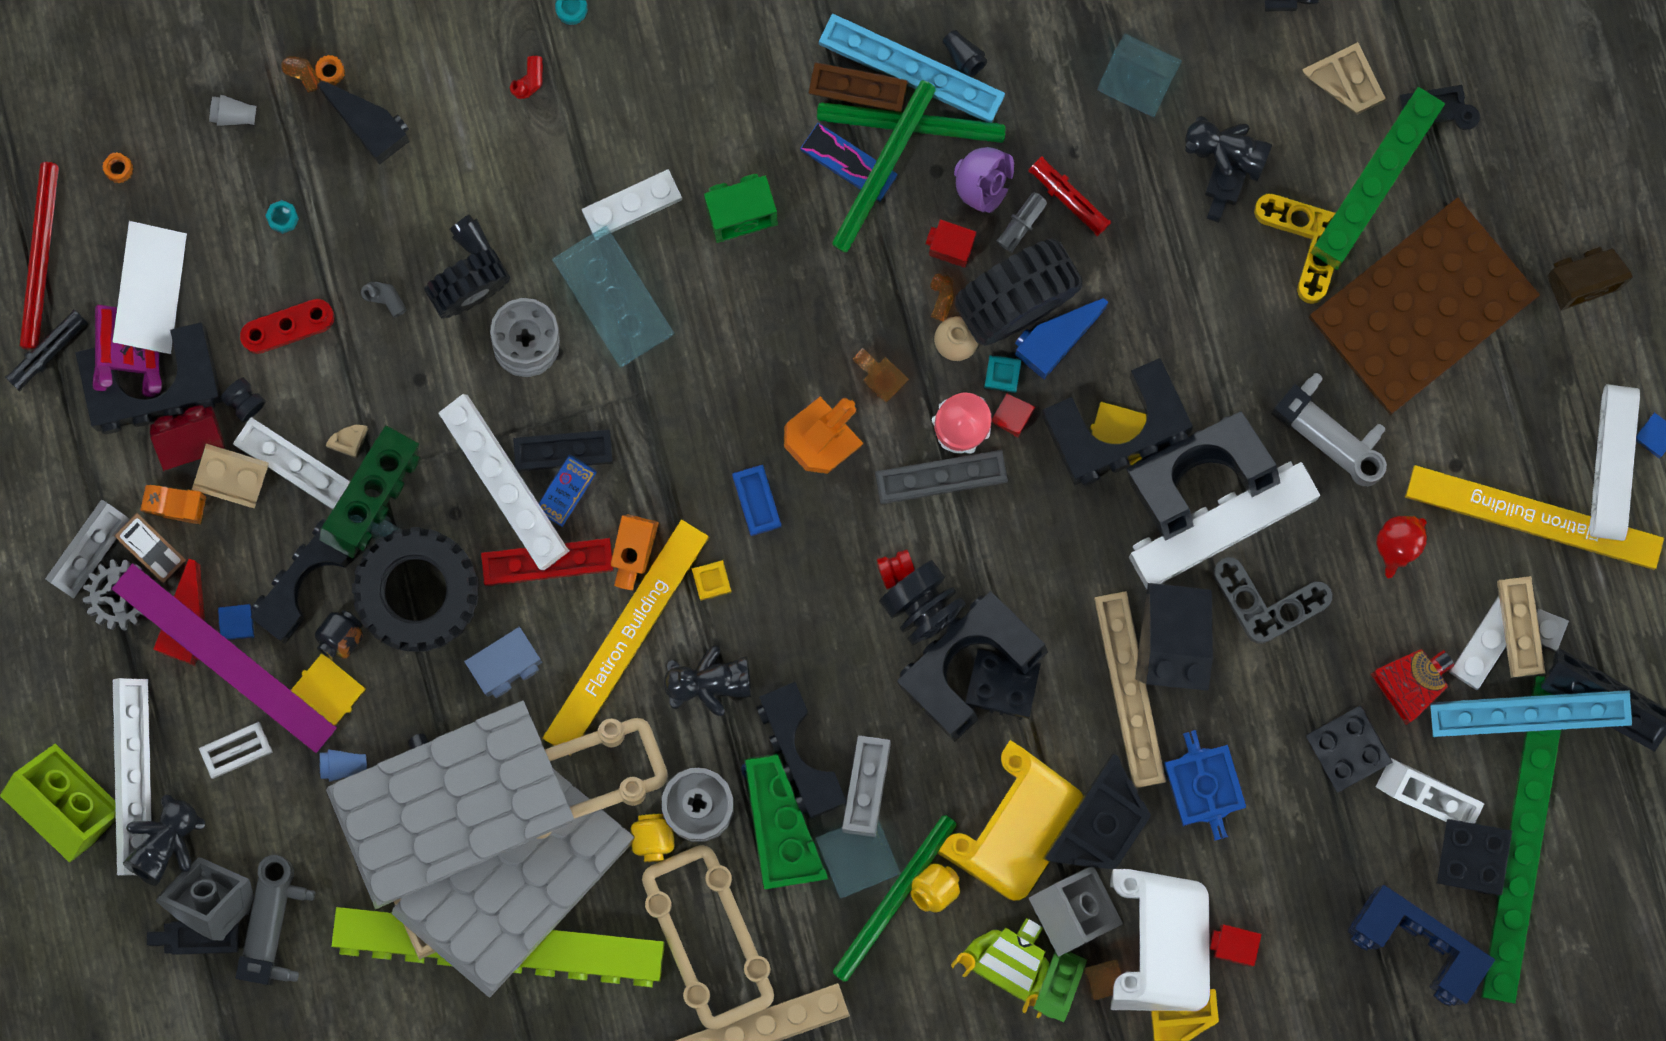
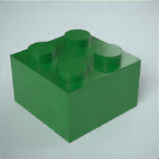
(740, 207)

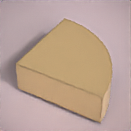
(348, 440)

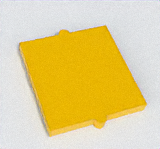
(1117, 425)
(328, 689)

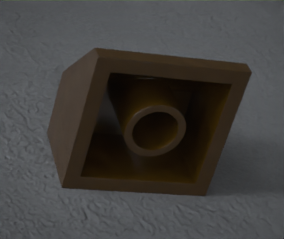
(1588, 278)

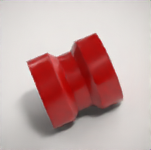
(895, 568)

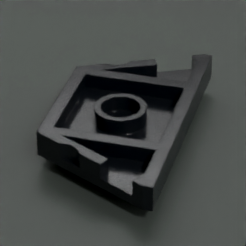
(1103, 822)

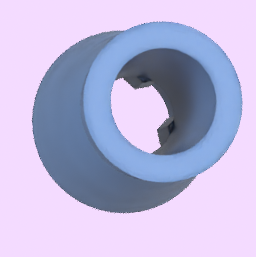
(340, 764)

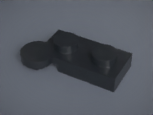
(1465, 116)

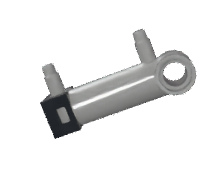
(1328, 435)

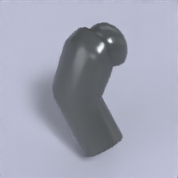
(384, 294)

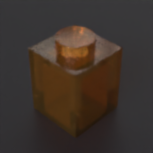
(1102, 979)

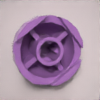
(982, 178)

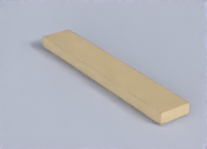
(1129, 694)

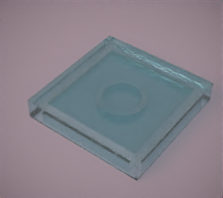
(857, 860)

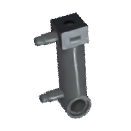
(266, 923)

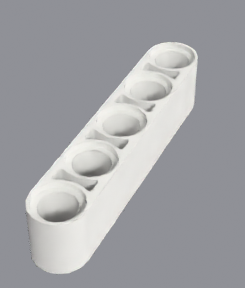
(1614, 462)

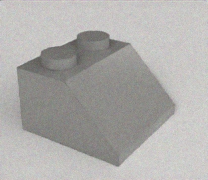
(1075, 911)

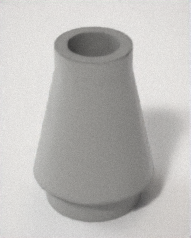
(231, 111)

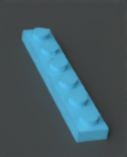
(903, 63)
(1531, 713)

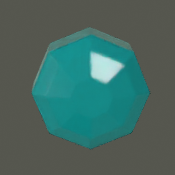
(282, 217)

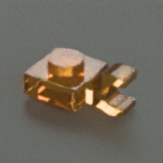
(883, 377)

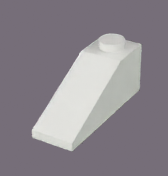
(1428, 794)

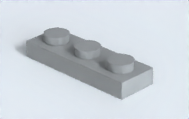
(87, 549)
(866, 786)

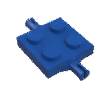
(1205, 785)

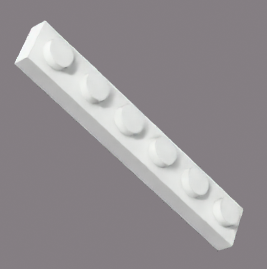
(503, 482)
(131, 764)

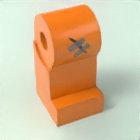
(174, 503)

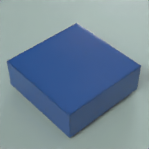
(1653, 435)
(236, 622)

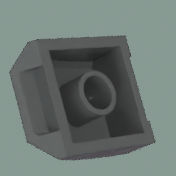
(208, 898)

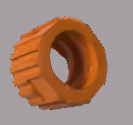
(330, 60)
(113, 158)

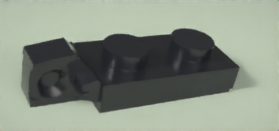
(182, 940)

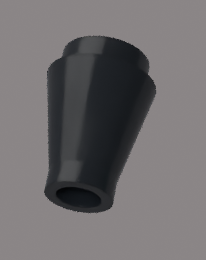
(966, 55)
(470, 235)

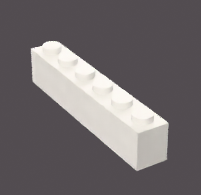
(1223, 526)

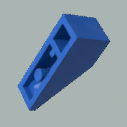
(1055, 338)

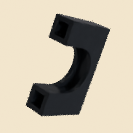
(193, 386)
(1226, 443)
(1088, 456)
(985, 623)

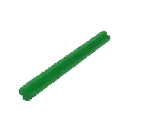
(927, 124)
(884, 166)
(894, 898)

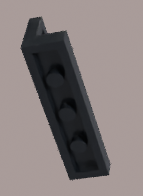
(1574, 676)

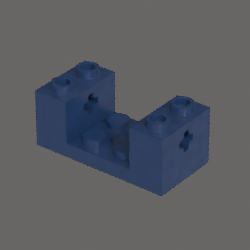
(1461, 970)

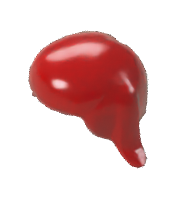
(1401, 542)

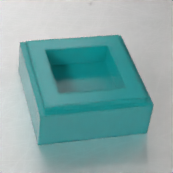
(1002, 374)

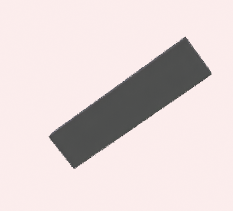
(941, 477)

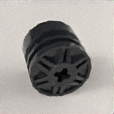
(922, 603)

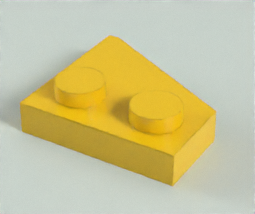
(1184, 1024)

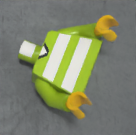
(1009, 961)

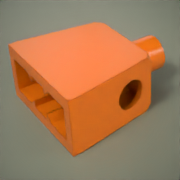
(635, 534)

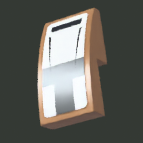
(150, 547)

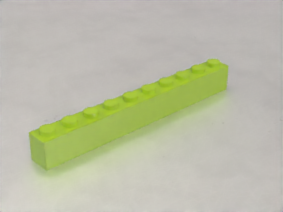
(559, 951)

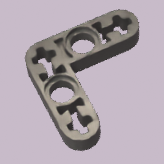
(1259, 610)

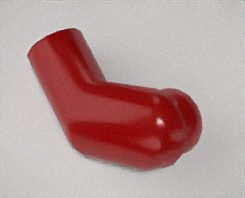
(531, 82)

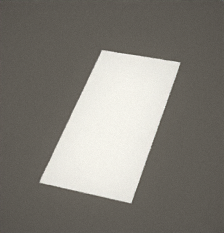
(149, 287)

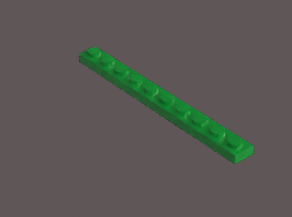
(1527, 829)

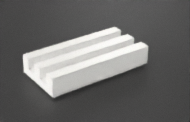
(261, 739)

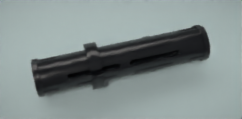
(18, 377)

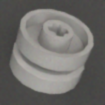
(692, 786)

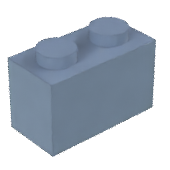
(504, 663)

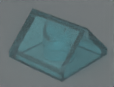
(1139, 75)

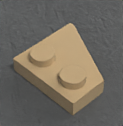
(1347, 79)

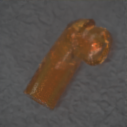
(945, 297)

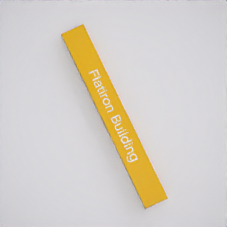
(1529, 516)
(627, 634)

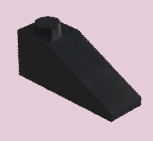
(370, 123)

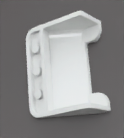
(1172, 944)

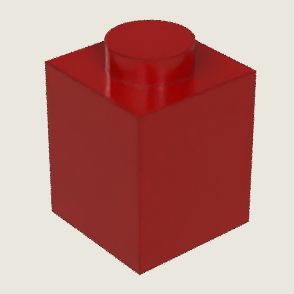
(951, 243)
(1235, 945)

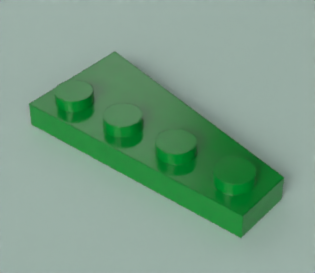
(782, 838)

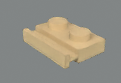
(230, 476)

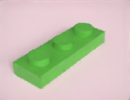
(1060, 985)

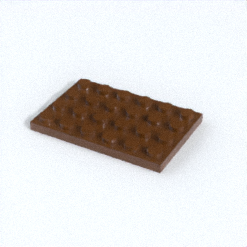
(1424, 306)

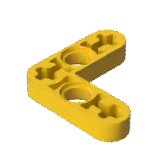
(1312, 230)

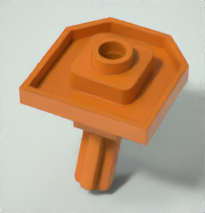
(820, 436)

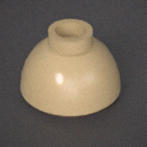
(955, 339)

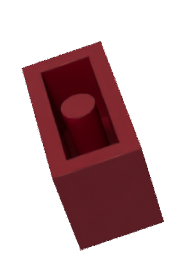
(185, 436)

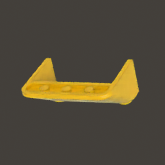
(1020, 831)

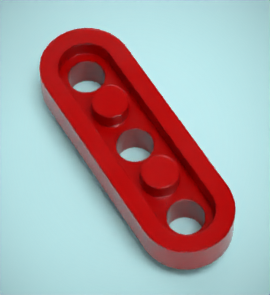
(302, 326)

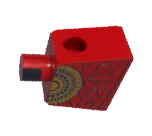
(1413, 682)

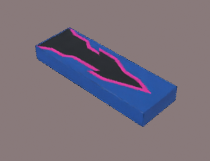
(842, 158)

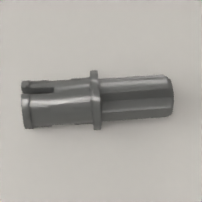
(1022, 222)

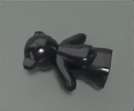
(1229, 147)
(708, 680)
(165, 838)

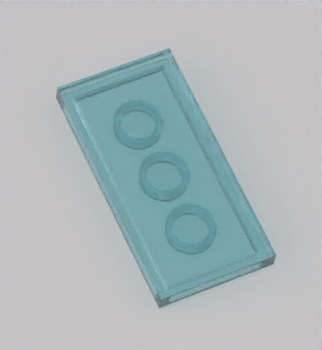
(613, 296)

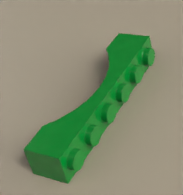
(1377, 178)

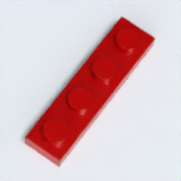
(518, 565)

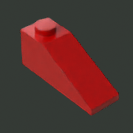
(190, 594)

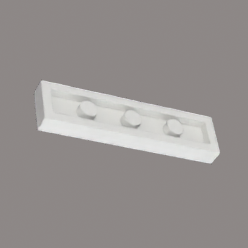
(291, 463)

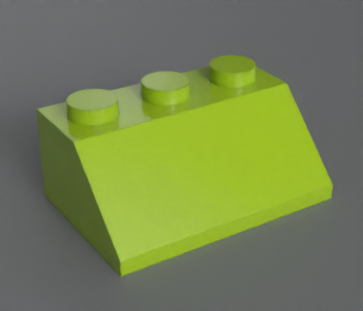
(60, 802)

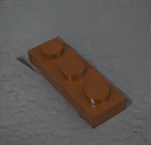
(858, 87)

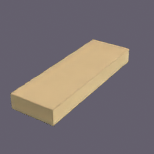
(1521, 627)

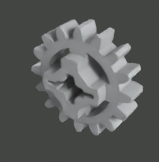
(103, 597)

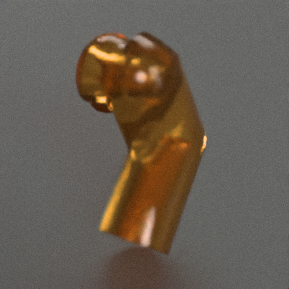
(301, 69)

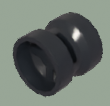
(241, 398)

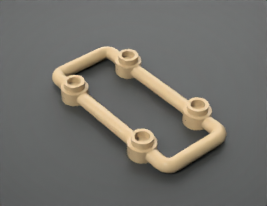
(632, 789)
(756, 967)

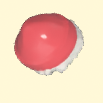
(962, 423)

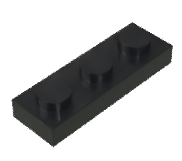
(552, 450)

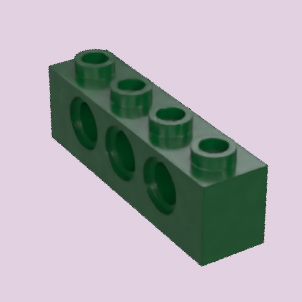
(388, 448)

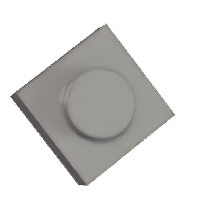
(1550, 629)

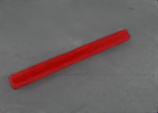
(39, 255)

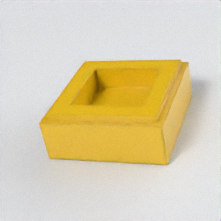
(711, 580)

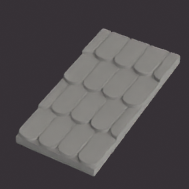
(449, 804)
(507, 905)

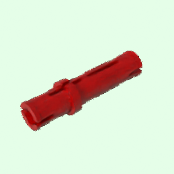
(1069, 196)

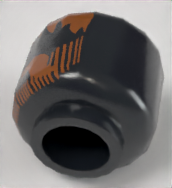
(339, 635)

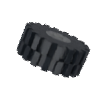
(467, 283)

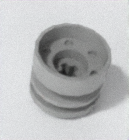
(522, 319)

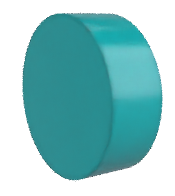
(571, 11)

